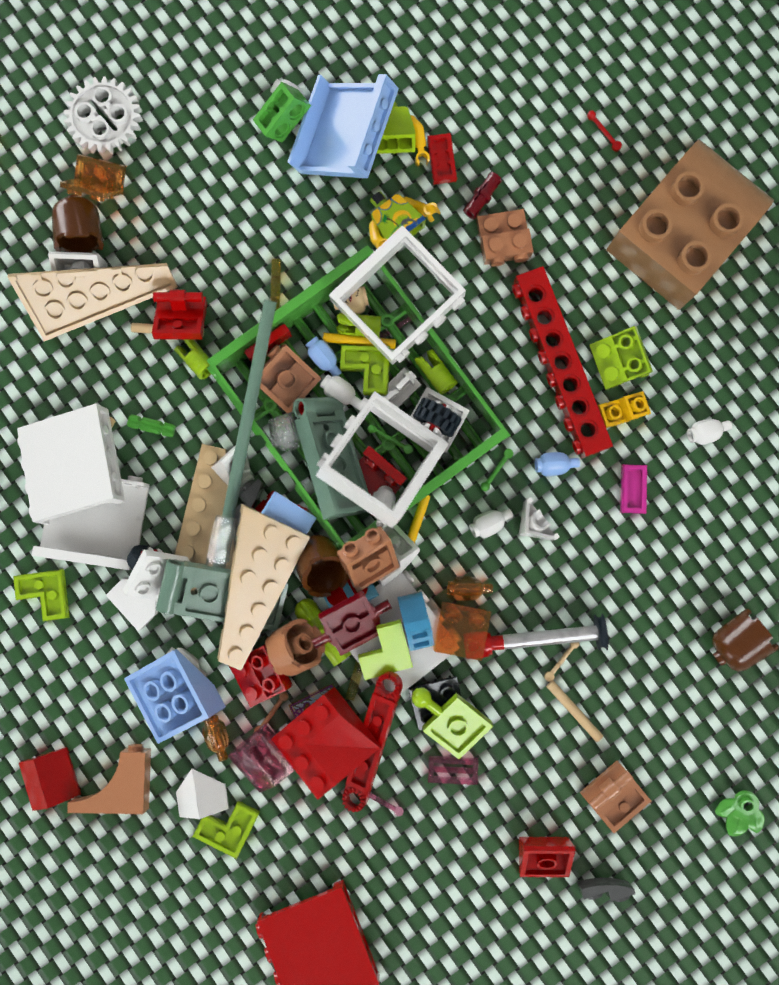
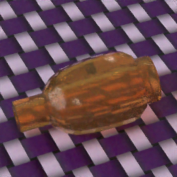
(467, 588)
(216, 736)

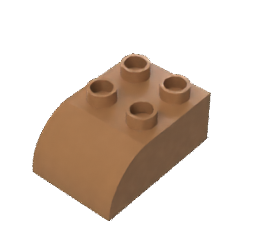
(689, 224)

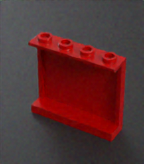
(318, 942)

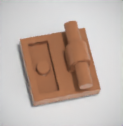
(615, 796)

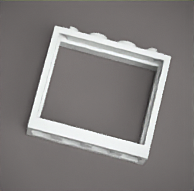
(371, 265)
(406, 425)

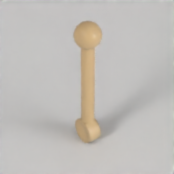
(549, 676)

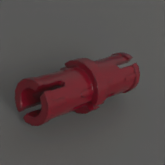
(482, 195)

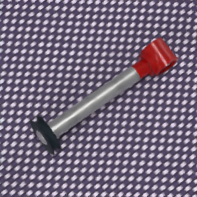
(550, 637)

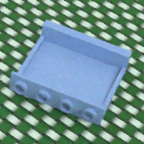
(343, 127)

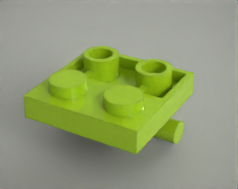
(621, 358)

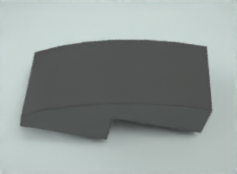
(251, 495)
(616, 889)

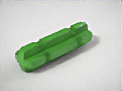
(151, 425)

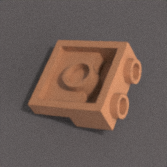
(504, 237)
(287, 377)
(368, 558)

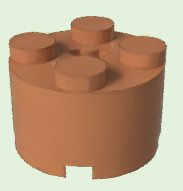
(292, 649)

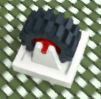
(440, 415)

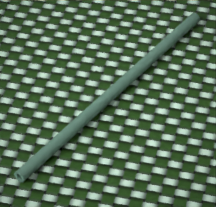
(249, 408)

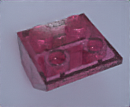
(261, 760)

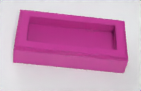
(633, 489)

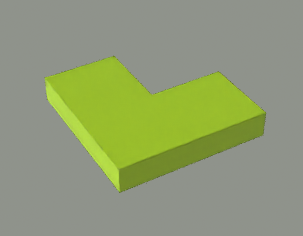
(371, 362)
(49, 587)
(391, 657)
(228, 836)

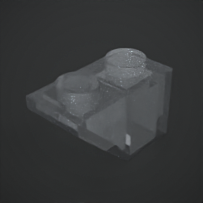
(284, 432)

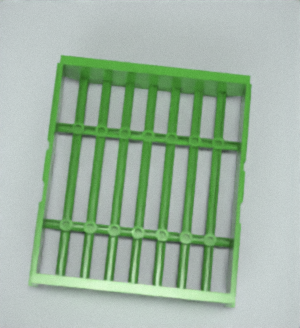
(293, 314)

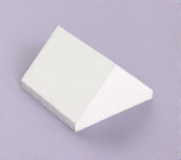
(75, 260)

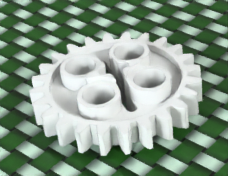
(119, 102)

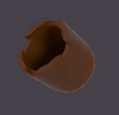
(76, 225)
(321, 567)
(742, 642)

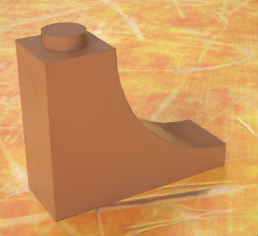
(126, 791)

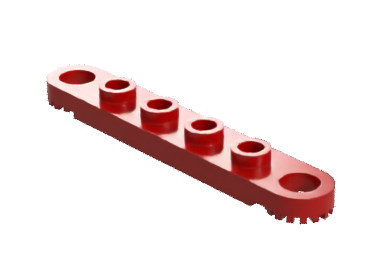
(378, 722)

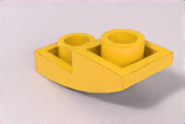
(624, 409)

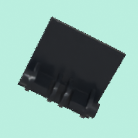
(440, 693)

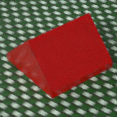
(49, 779)
(545, 856)

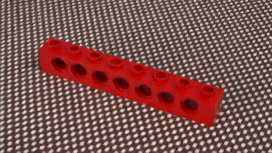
(538, 282)

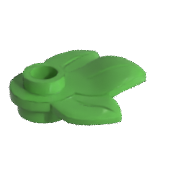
(741, 817)

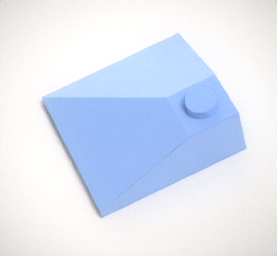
(173, 695)

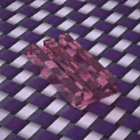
(453, 760)

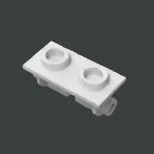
(402, 387)

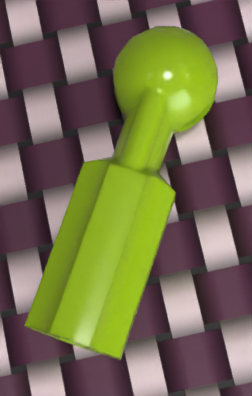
(309, 610)

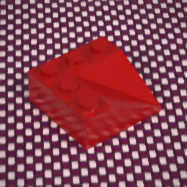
(326, 743)

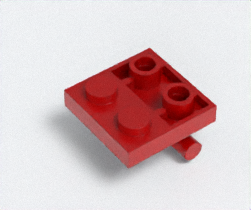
(179, 315)
(259, 679)

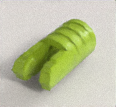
(346, 327)
(195, 359)
(438, 375)

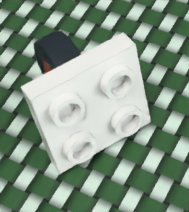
(148, 571)

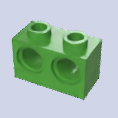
(281, 112)

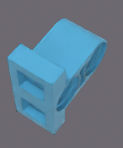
(416, 621)

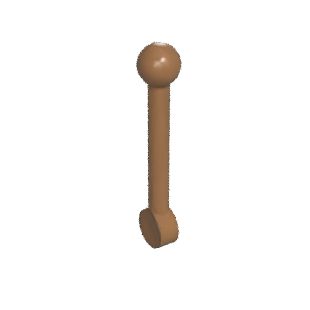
(282, 697)

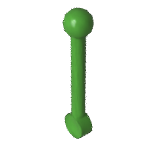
(406, 448)
(508, 453)

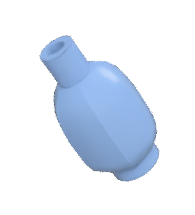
(323, 356)
(555, 463)

